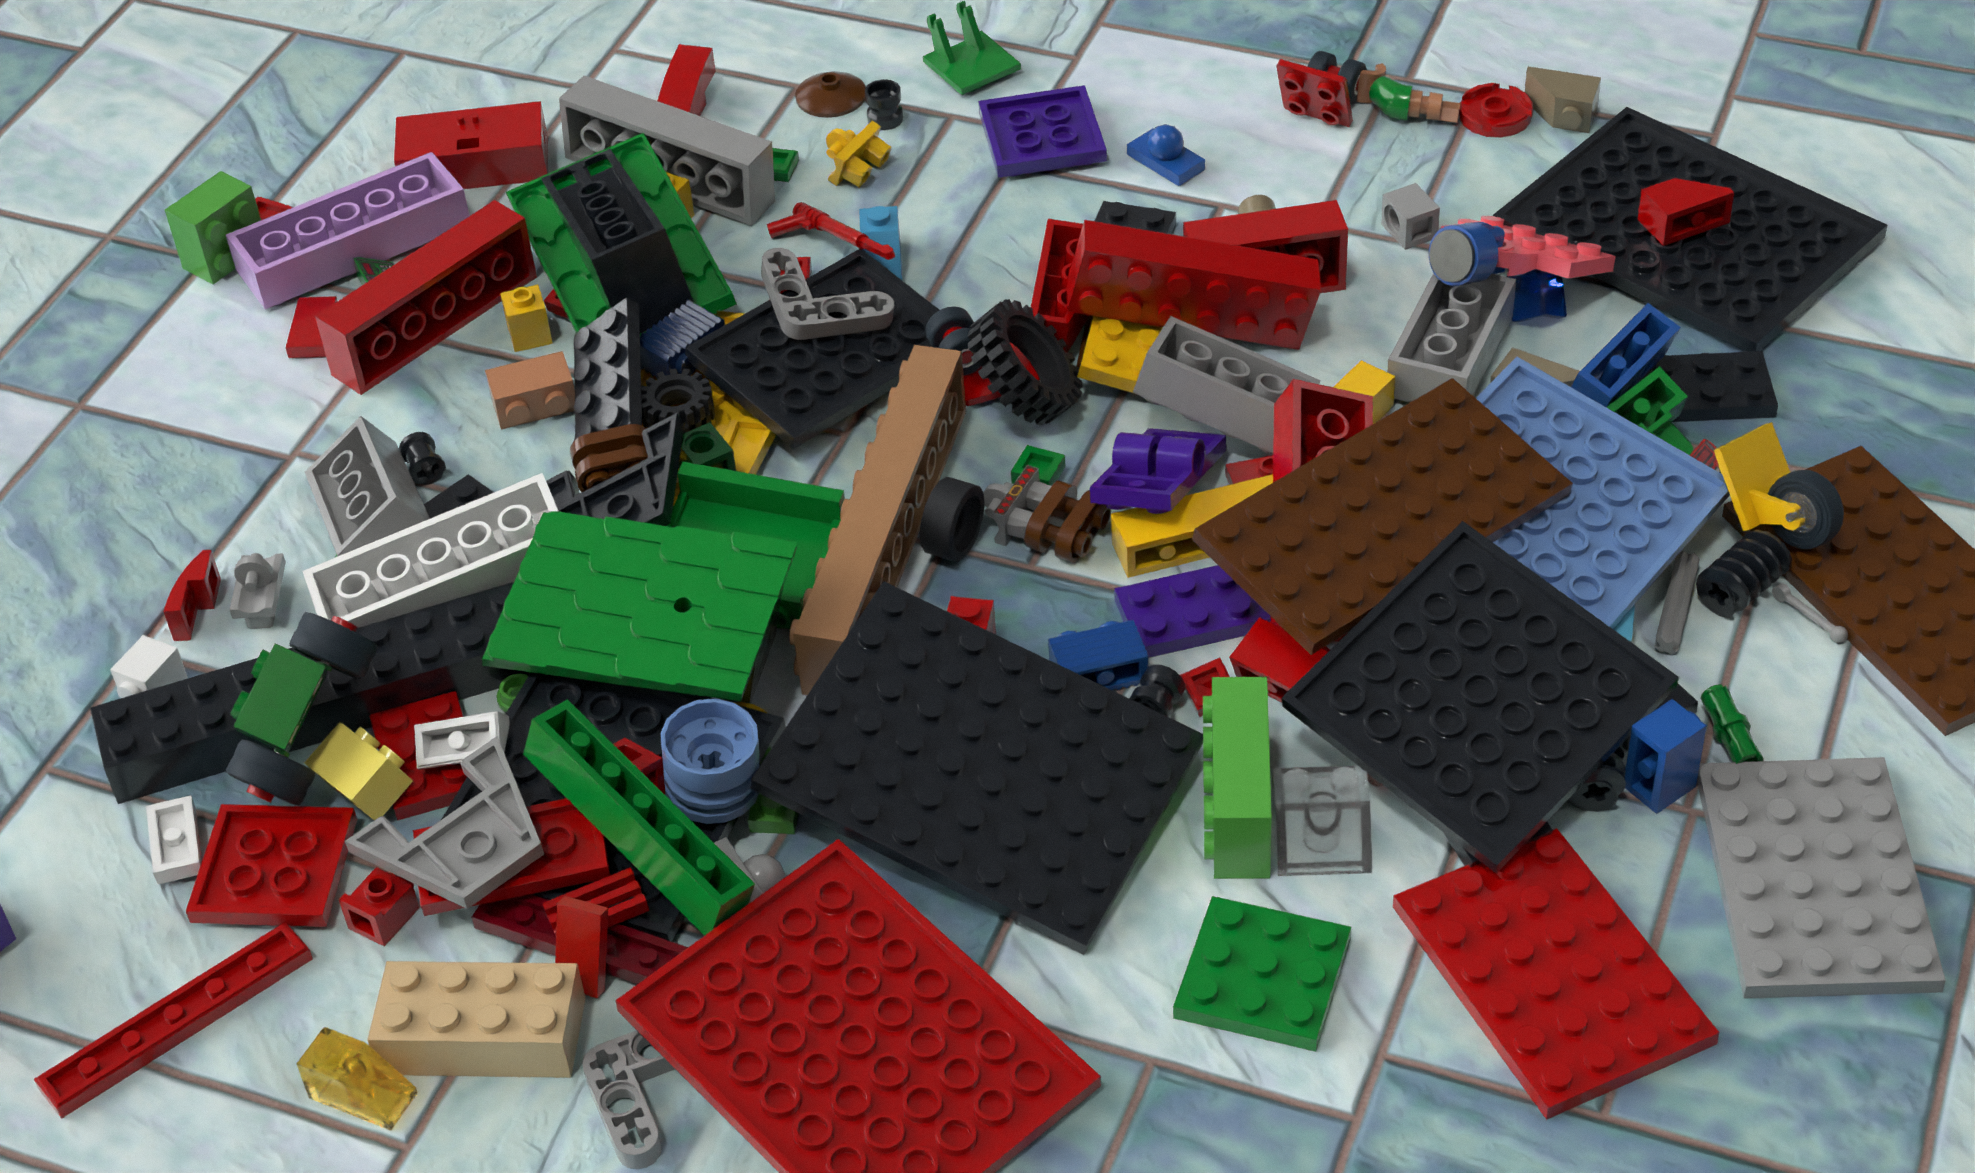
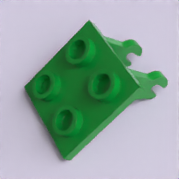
(971, 62)

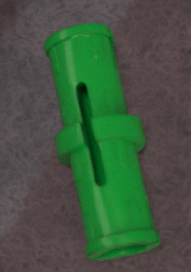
(1730, 725)

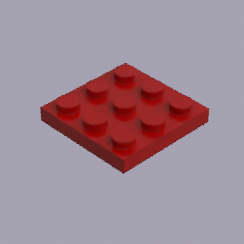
(272, 865)

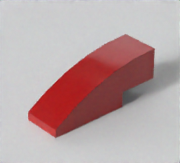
(688, 78)

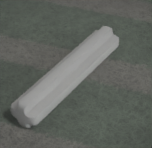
(1677, 603)

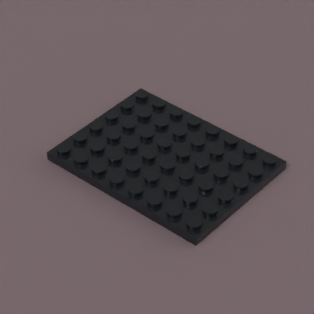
(1730, 280)
(980, 765)

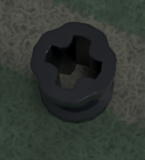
(419, 452)

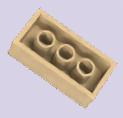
(479, 1018)

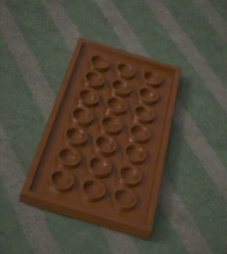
(1368, 511)
(1896, 587)

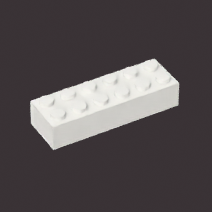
(435, 559)

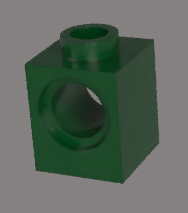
(706, 448)

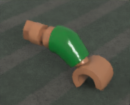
(1400, 100)

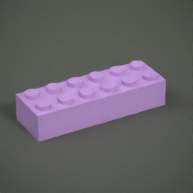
(366, 219)

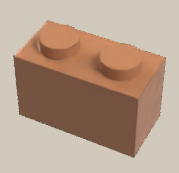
(531, 389)

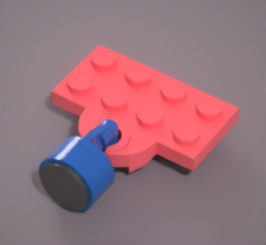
(1485, 247)

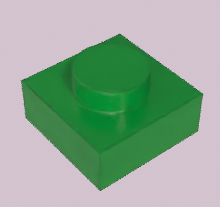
(1049, 464)

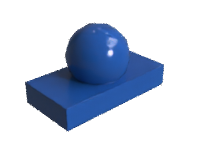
(1164, 153)

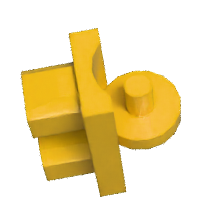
(850, 151)

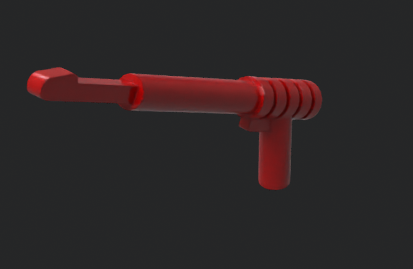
(810, 217)

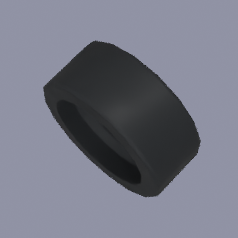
(952, 519)

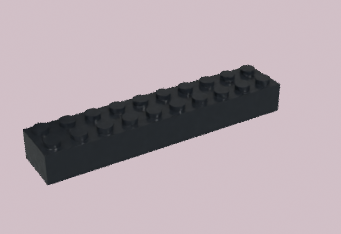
(187, 726)

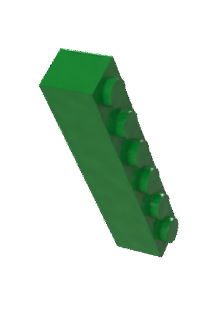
(637, 817)

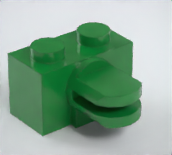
(1654, 406)

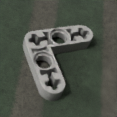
(873, 307)
(629, 1070)

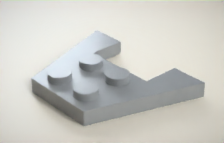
(469, 848)

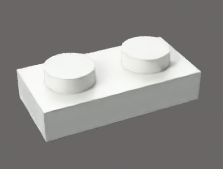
(174, 839)

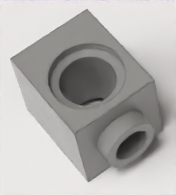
(1410, 215)

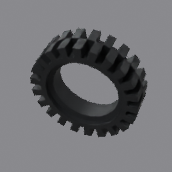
(992, 349)

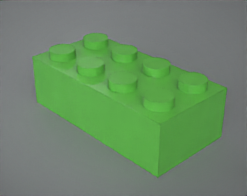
(1237, 778)

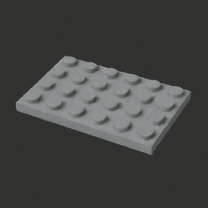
(1817, 879)

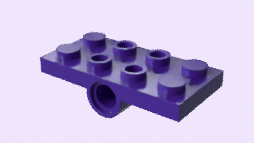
(1156, 468)

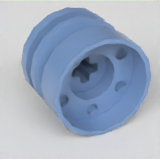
(710, 760)

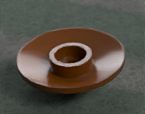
(830, 94)

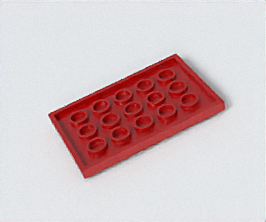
(1555, 974)

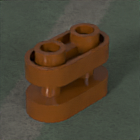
(606, 454)
(1065, 522)

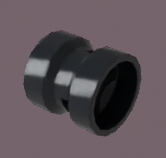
(883, 108)
(1159, 689)

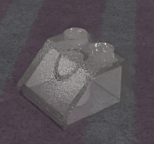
(1321, 820)

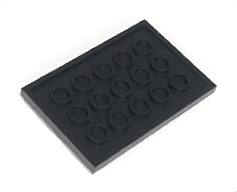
(814, 382)

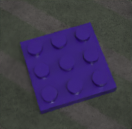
(1042, 131)

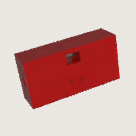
(479, 143)

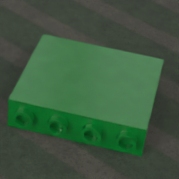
(764, 507)

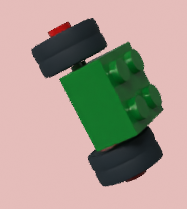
(283, 698)

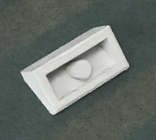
(454, 739)

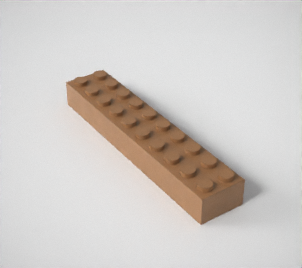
(885, 505)

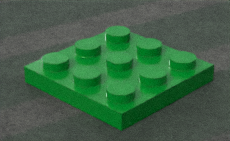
(1262, 973)

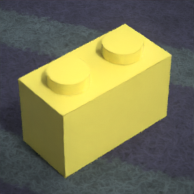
(360, 771)

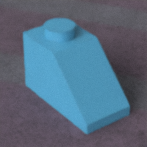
(882, 226)

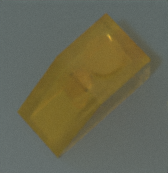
(354, 1079)

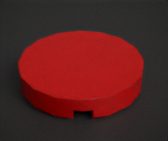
(1495, 110)

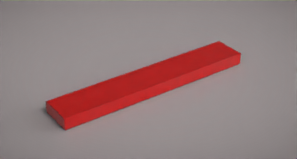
(172, 1020)

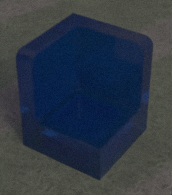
(1538, 296)

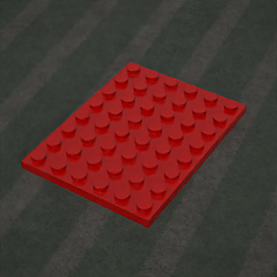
(855, 1033)

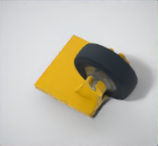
(1797, 504)

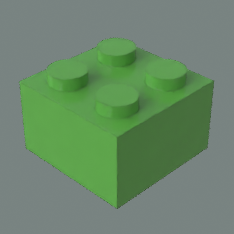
(203, 220)

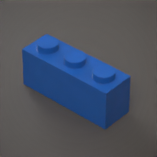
(1627, 356)

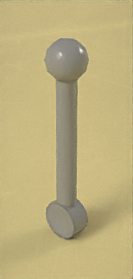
(1782, 593)

